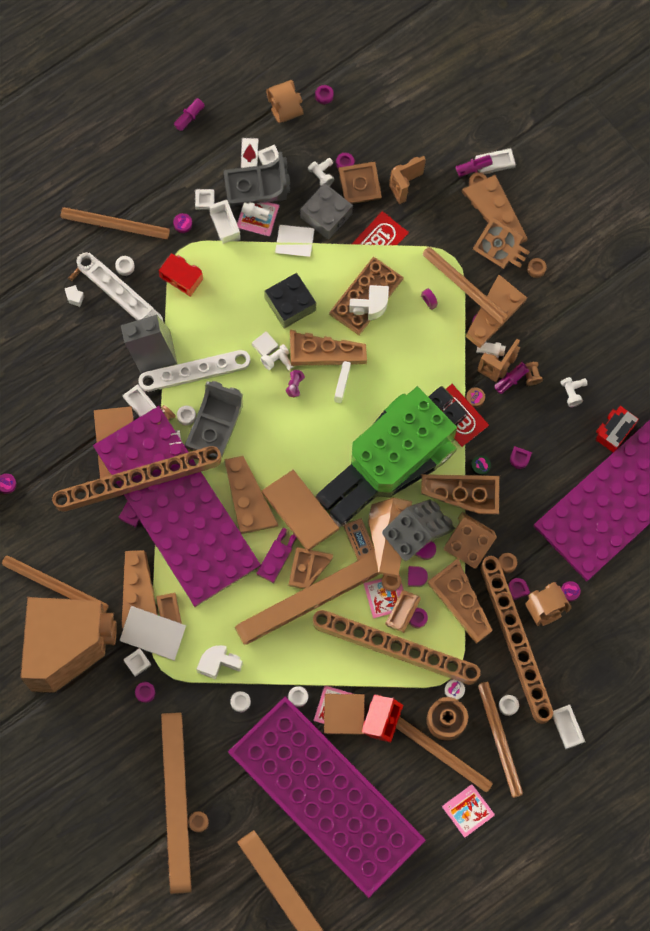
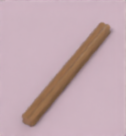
(115, 223)
(465, 285)
(47, 580)
(500, 739)
(444, 755)

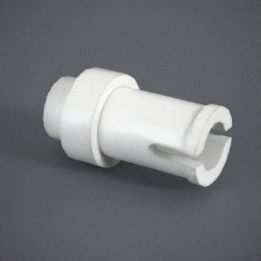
(252, 210)
(490, 348)

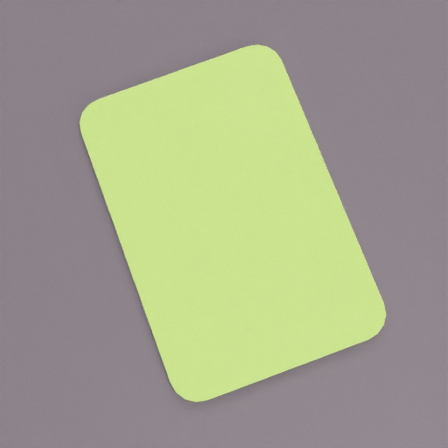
(314, 439)

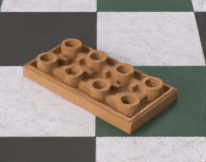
(374, 274)
(106, 423)
(300, 510)

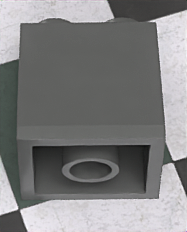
(149, 343)

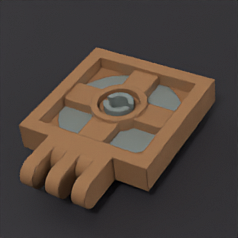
(500, 244)

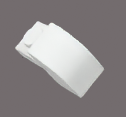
(374, 306)
(214, 658)

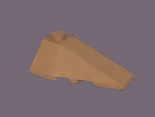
(468, 492)
(380, 516)

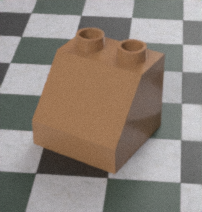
(63, 640)

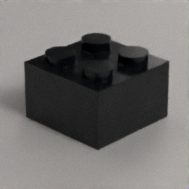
(290, 300)

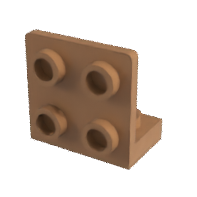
(403, 174)
(493, 368)
(470, 540)

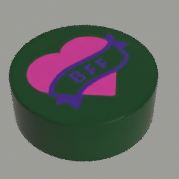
(480, 465)

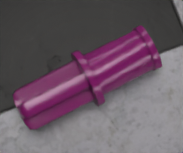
(189, 114)
(474, 165)
(511, 378)

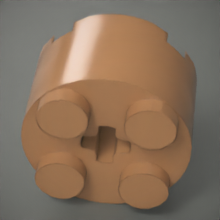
(285, 101)
(548, 604)
(455, 711)

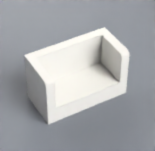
(224, 222)

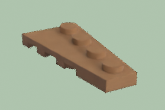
(492, 202)
(507, 299)
(314, 350)
(249, 503)
(137, 584)
(456, 593)

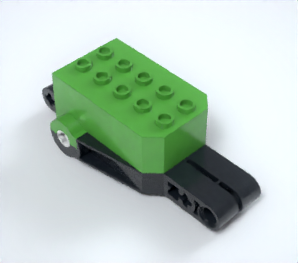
(394, 452)

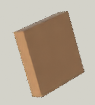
(360, 183)
(344, 714)

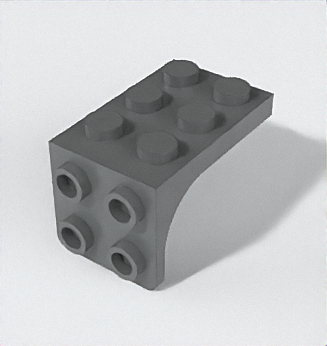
(258, 183)
(215, 418)
(416, 528)

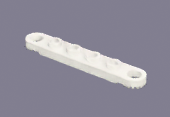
(116, 288)
(194, 370)

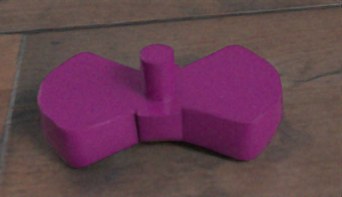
(296, 377)

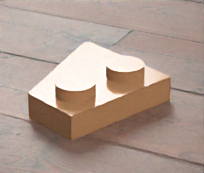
(307, 567)

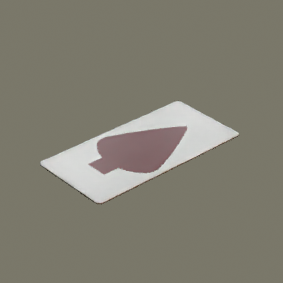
(249, 152)

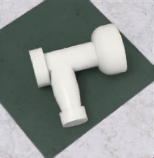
(318, 171)
(268, 361)
(569, 385)

